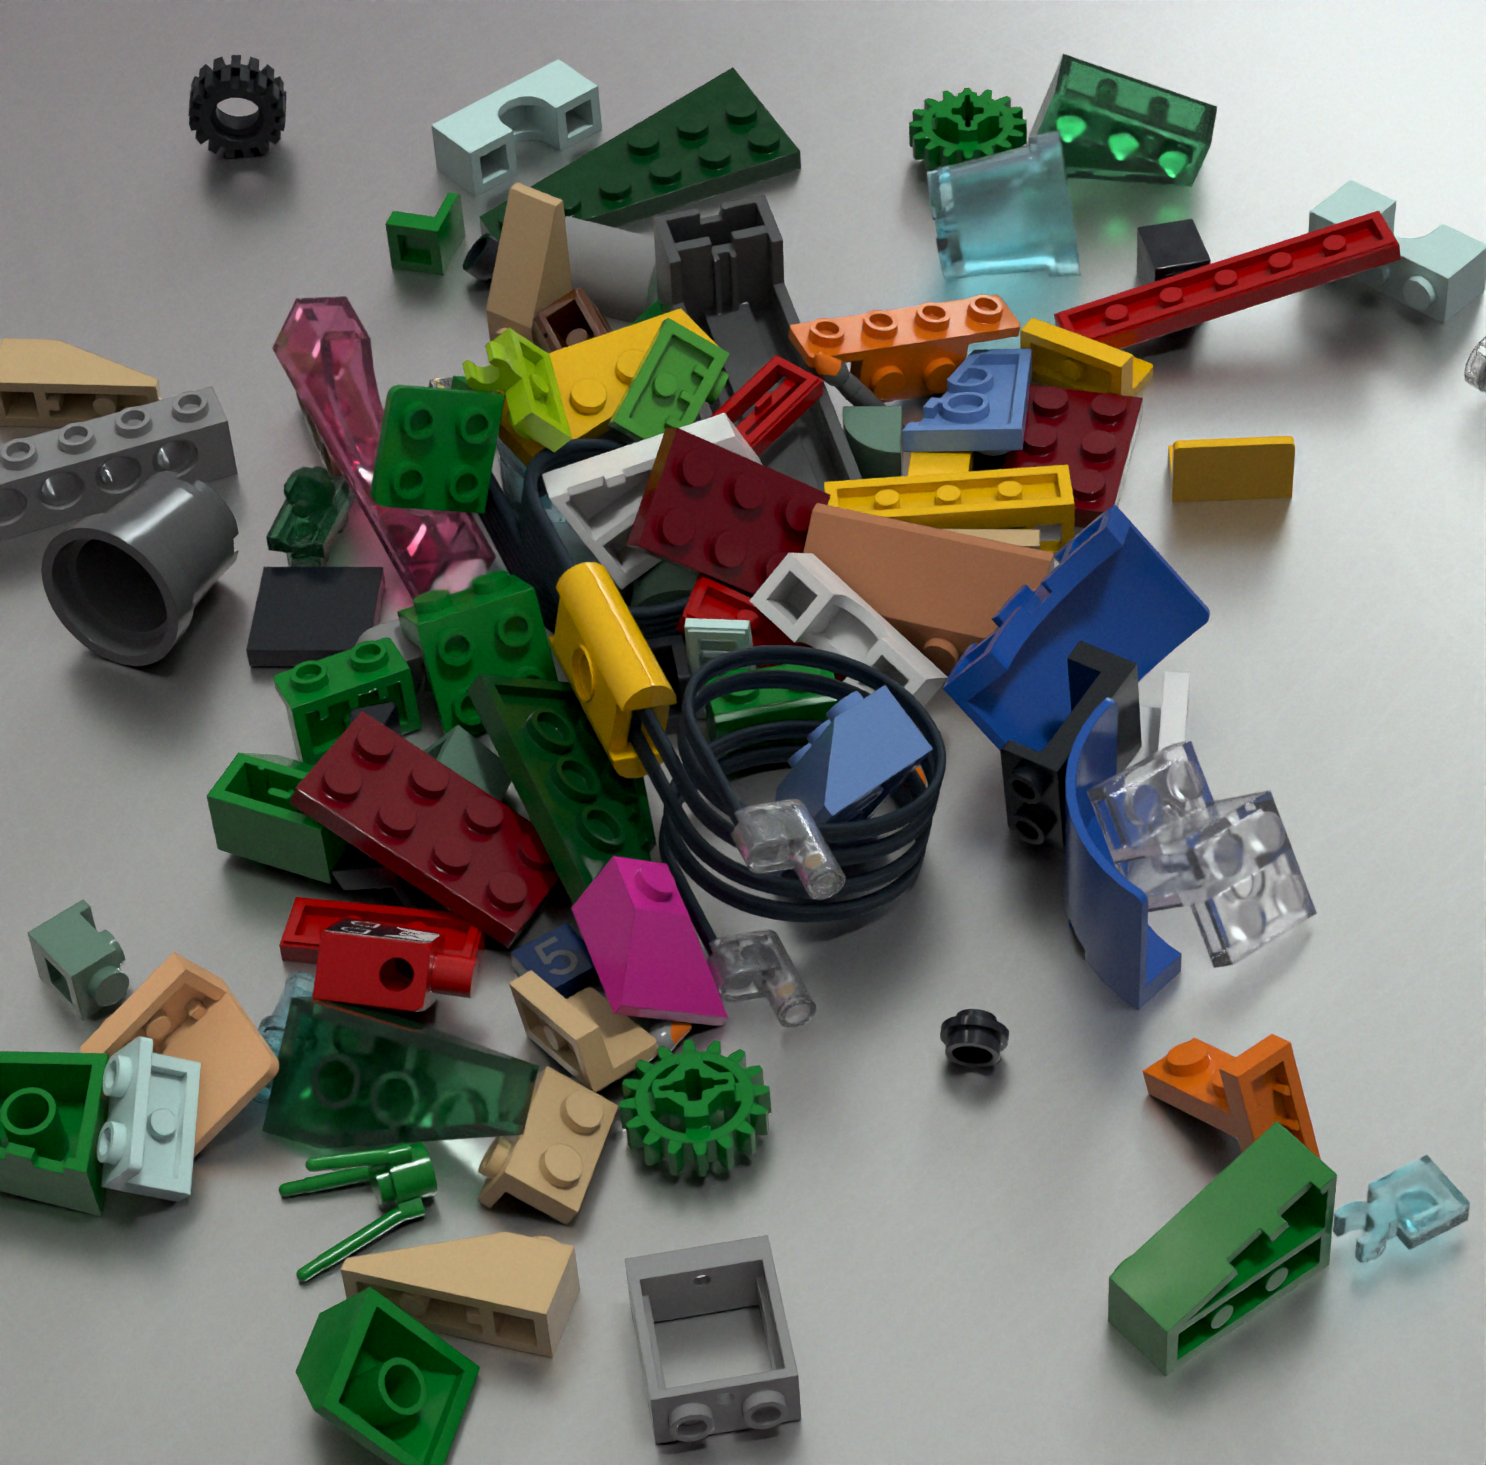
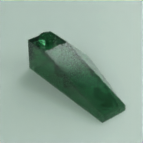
(385, 1079)

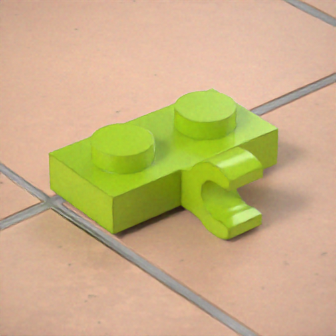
(529, 387)

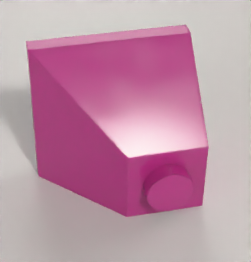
(646, 945)

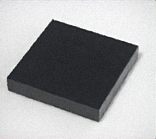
(312, 612)

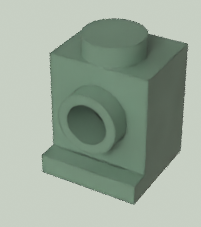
(79, 960)

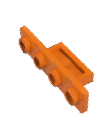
(908, 348)

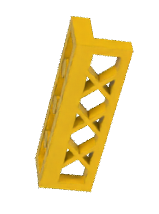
(968, 499)

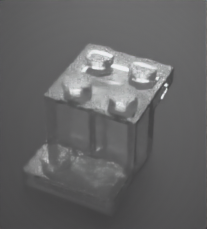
(1215, 856)

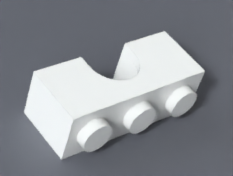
(825, 613)

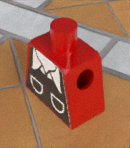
(361, 966)

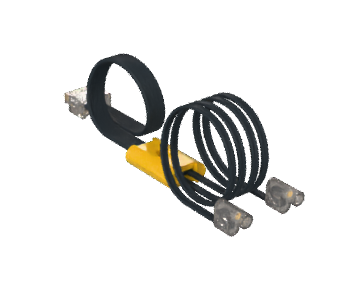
(628, 705)

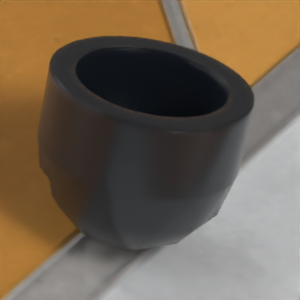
(482, 258)

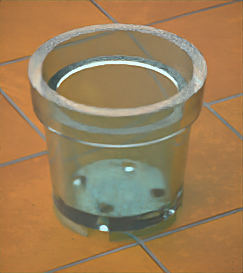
(1006, 213)

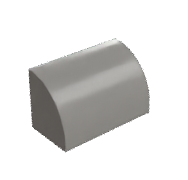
(612, 267)

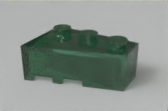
(1124, 126)

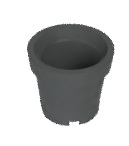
(140, 568)

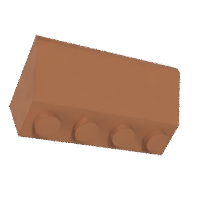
(924, 579)

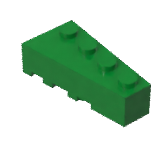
(52, 1127)

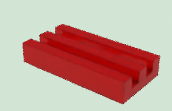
(774, 410)

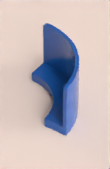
(1104, 592)
(1099, 901)

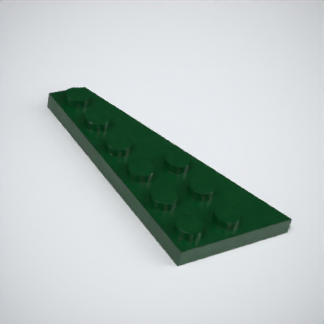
(678, 156)
(564, 777)

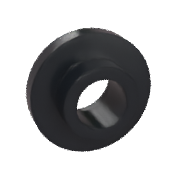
(974, 1038)

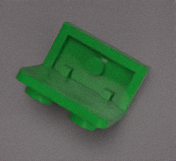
(437, 447)
(477, 632)

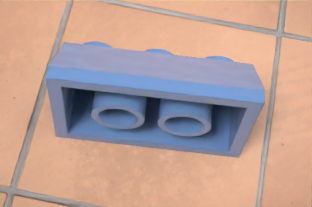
(854, 760)

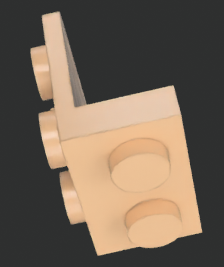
(197, 1020)

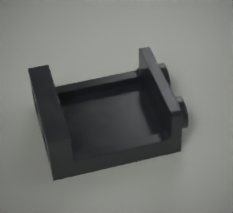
(1037, 778)

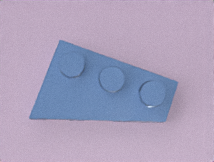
(981, 407)

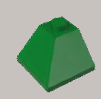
(386, 1380)

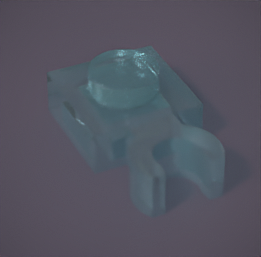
(1407, 1203)

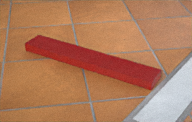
(1235, 283)

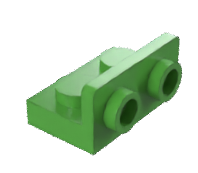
(671, 383)

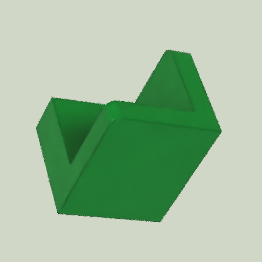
(425, 241)

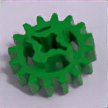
(965, 128)
(695, 1107)

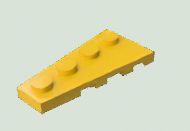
(594, 379)

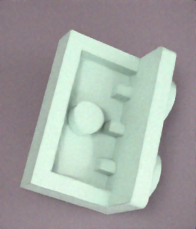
(149, 1122)

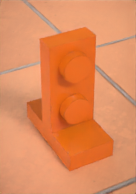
(1235, 1093)

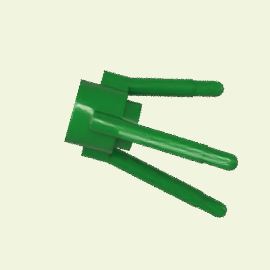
(396, 1176)

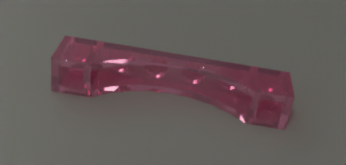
(334, 376)

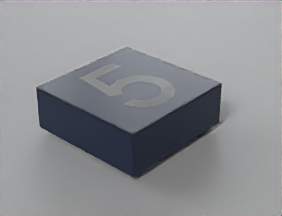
(558, 959)

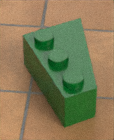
(1227, 1252)

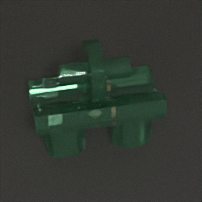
(310, 516)

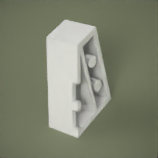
(606, 490)

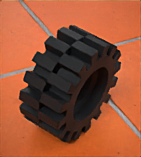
(237, 82)

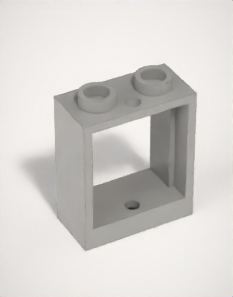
(736, 1277)

